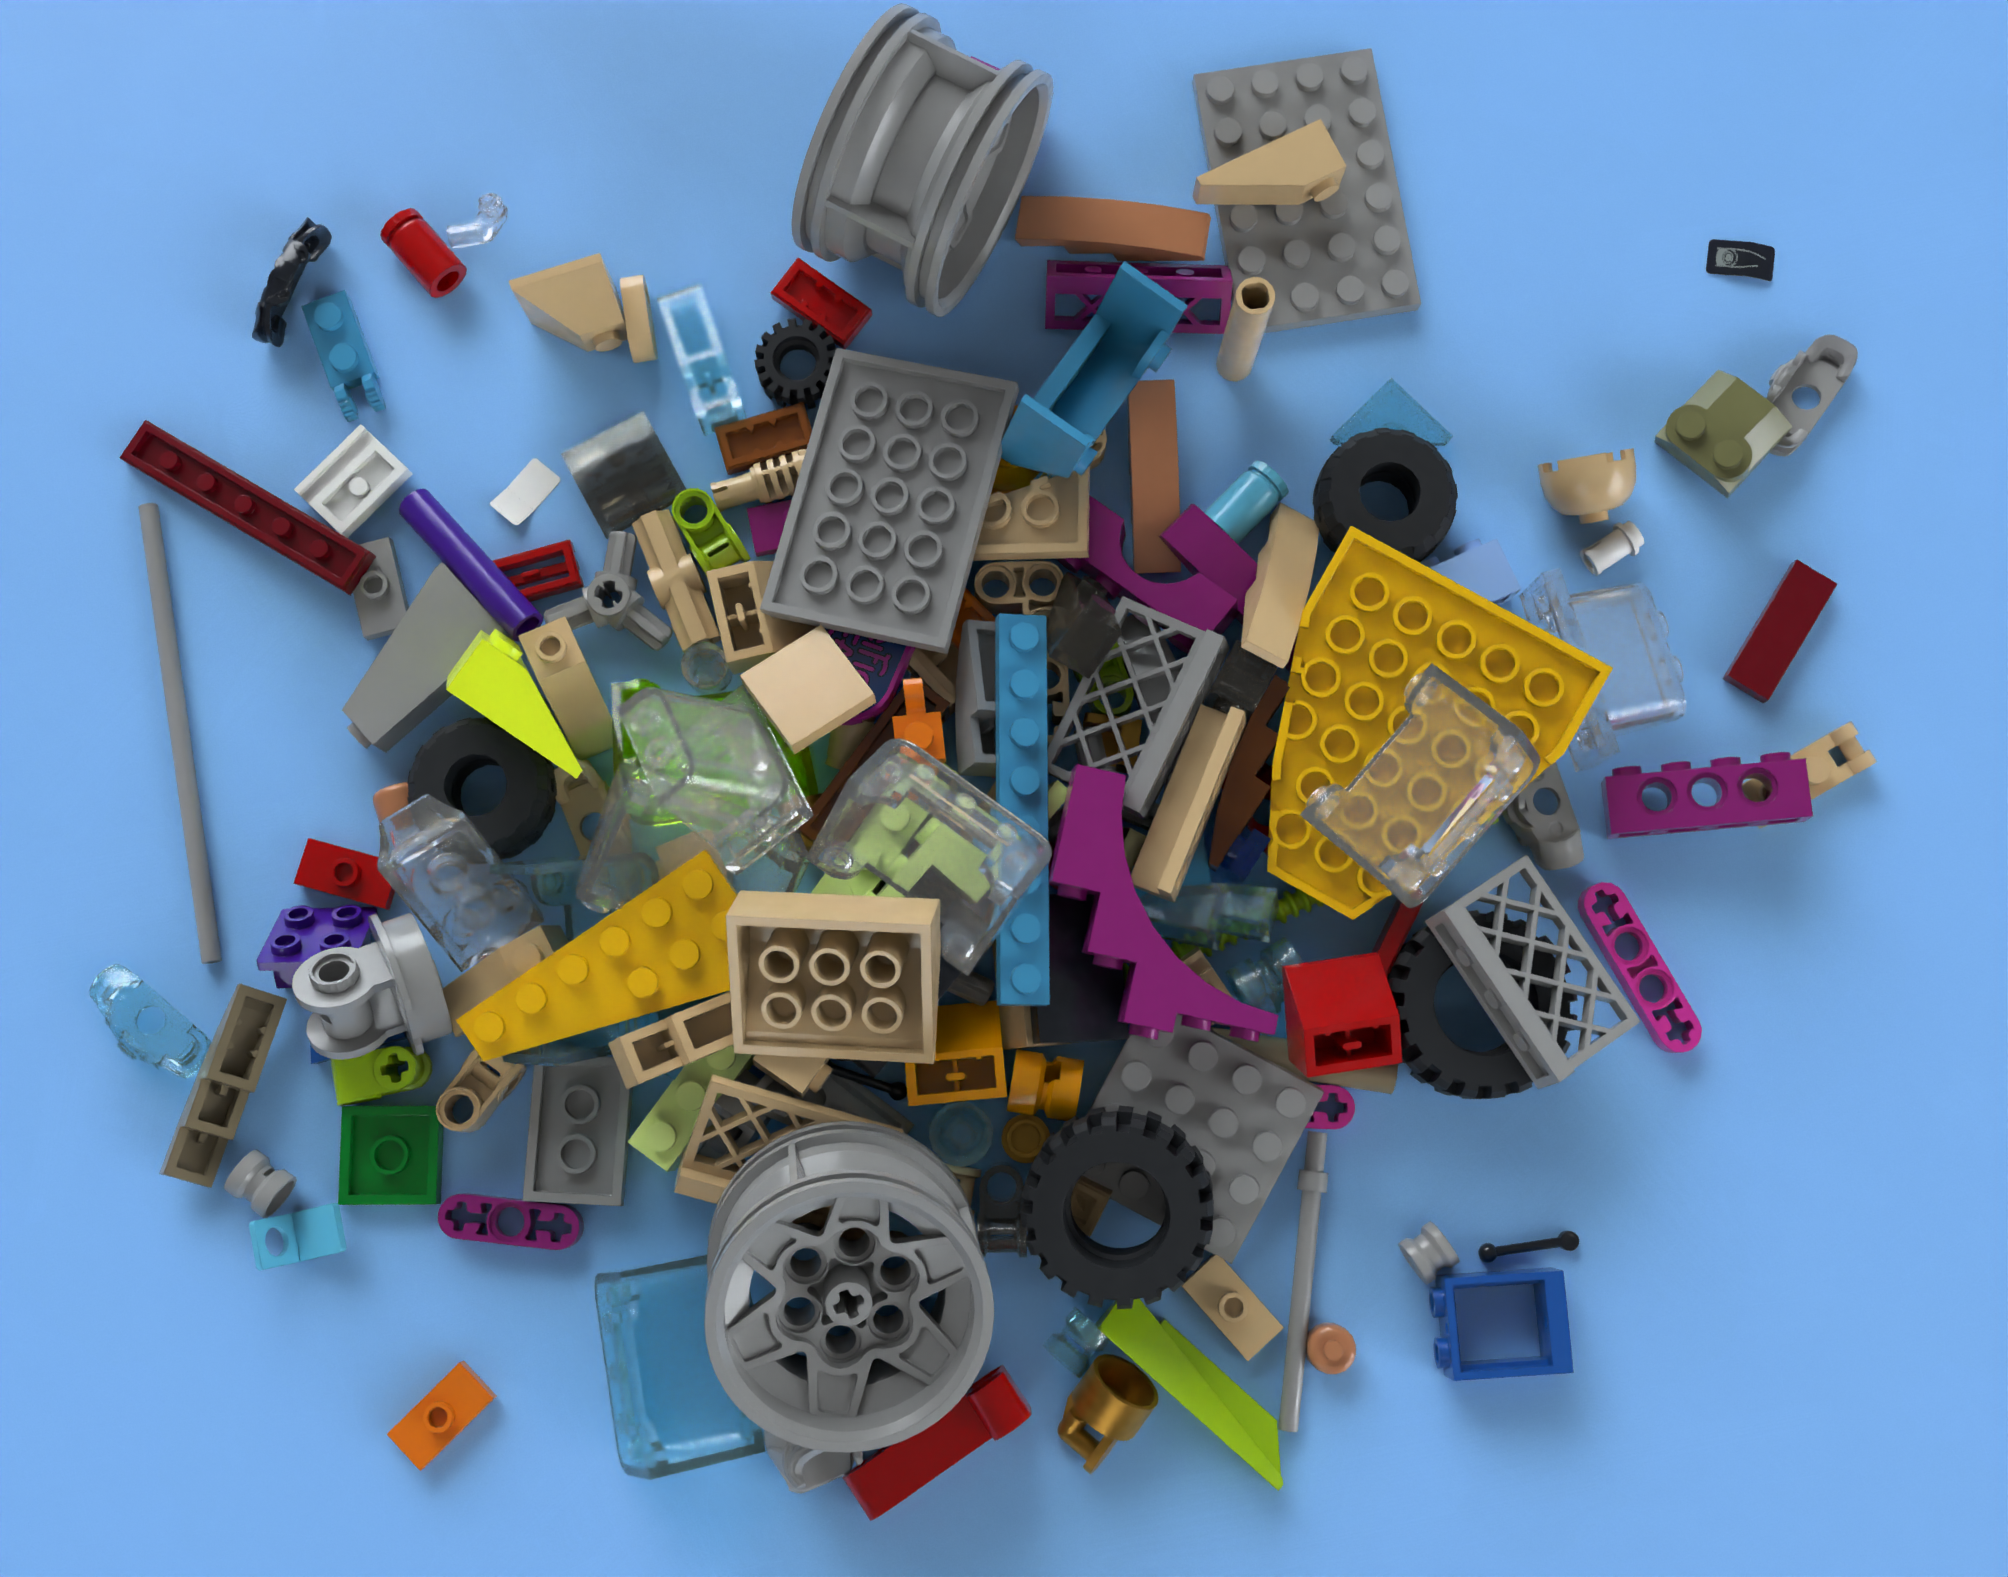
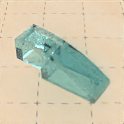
(701, 358)
(1212, 909)

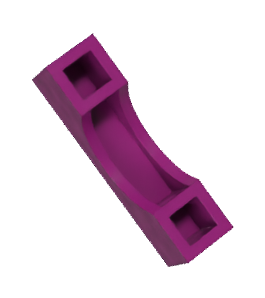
(1192, 601)

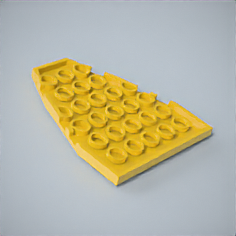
(1356, 649)

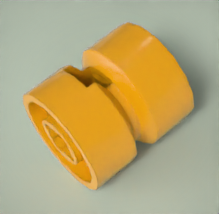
(1045, 1085)

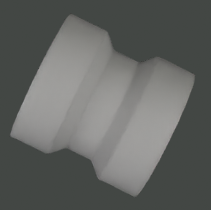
(260, 1183)

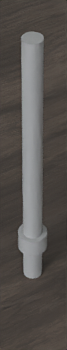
(1312, 1183)

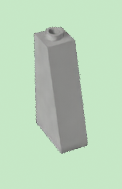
(414, 664)

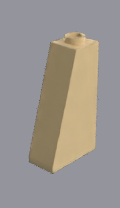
(569, 687)

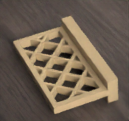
(708, 1177)

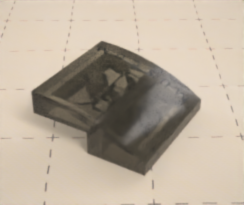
(624, 473)

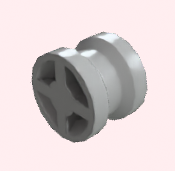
(1428, 1252)

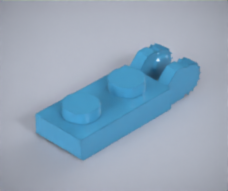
(343, 351)

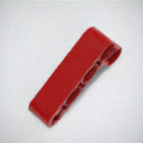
(894, 1472)

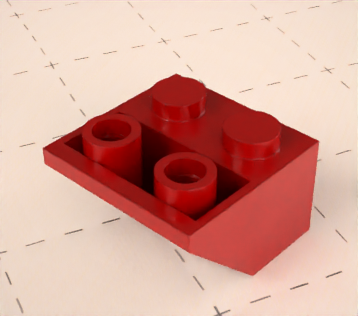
(1340, 1015)

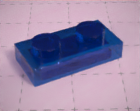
(1243, 856)

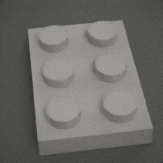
(578, 1134)

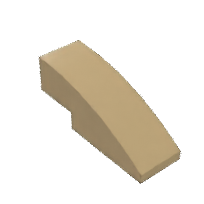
(674, 1041)

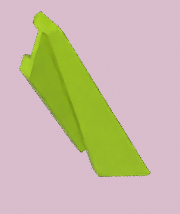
(1197, 1385)

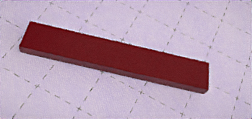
(248, 507)

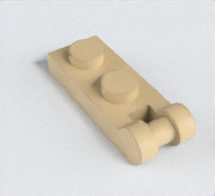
(1821, 768)

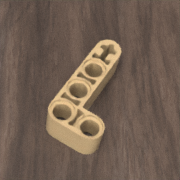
(1022, 600)

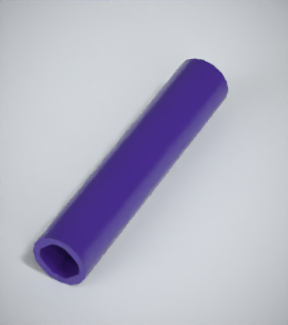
(469, 564)

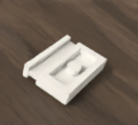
(353, 481)

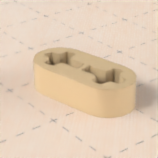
(638, 318)

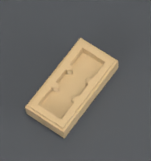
(1232, 1306)

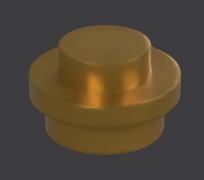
(1024, 1137)

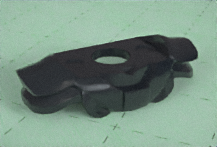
(302, 247)

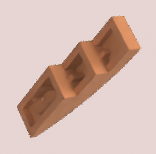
(1113, 226)
(1153, 473)

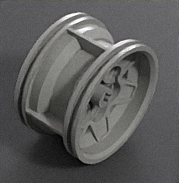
(920, 158)
(888, 1371)

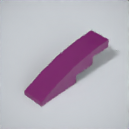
(1213, 553)

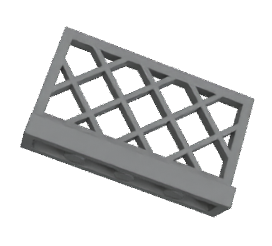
(1175, 714)
(1508, 1001)

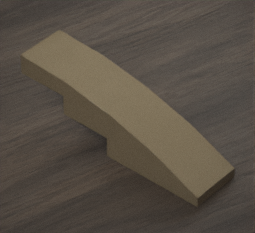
(223, 1085)

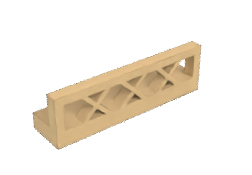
(1188, 801)

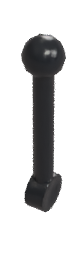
(896, 1090)
(1566, 1240)

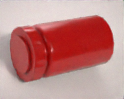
(423, 252)

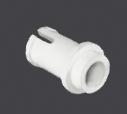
(1619, 543)

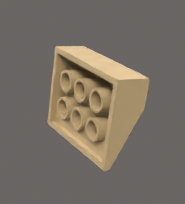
(834, 975)

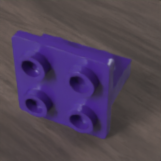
(307, 931)

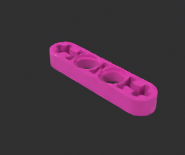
(1633, 971)

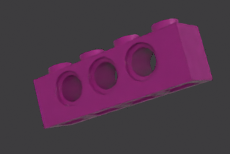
(1785, 800)

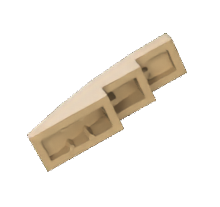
(1280, 587)

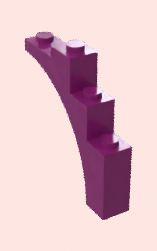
(1158, 984)

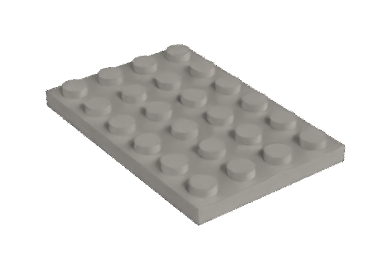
(1325, 256)
(890, 500)

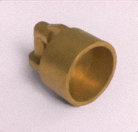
(1113, 1401)

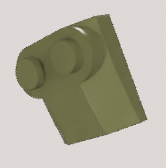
(1723, 431)

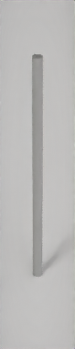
(180, 734)

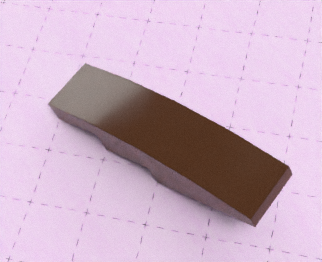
(1242, 788)

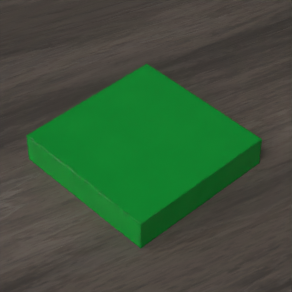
(390, 1155)

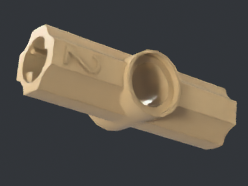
(675, 579)

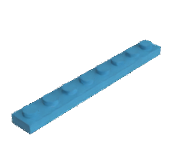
(1023, 790)

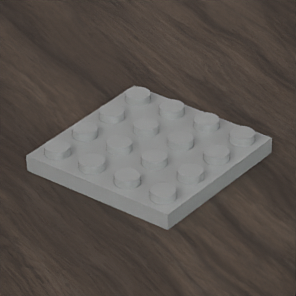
(1228, 1103)

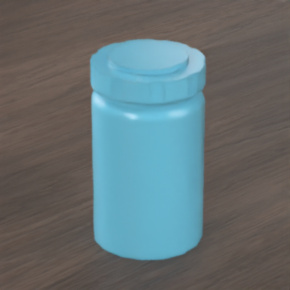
(1247, 500)

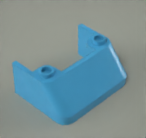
(1094, 377)

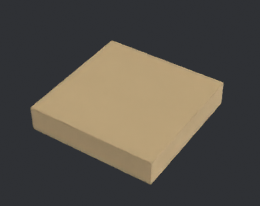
(808, 689)

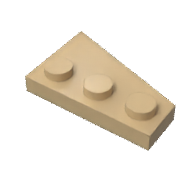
(1038, 521)

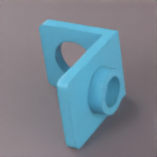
(304, 1233)

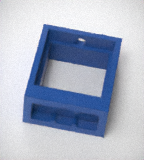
(1551, 1323)

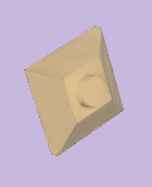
(574, 303)

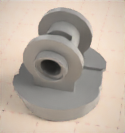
(373, 992)

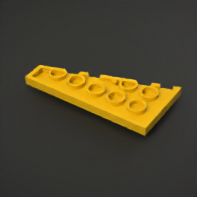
(632, 963)

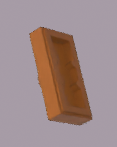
(763, 437)

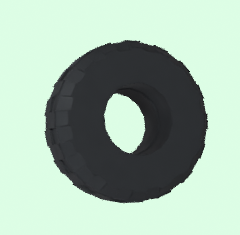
(1396, 459)
(472, 744)

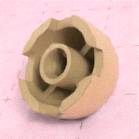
(1589, 484)

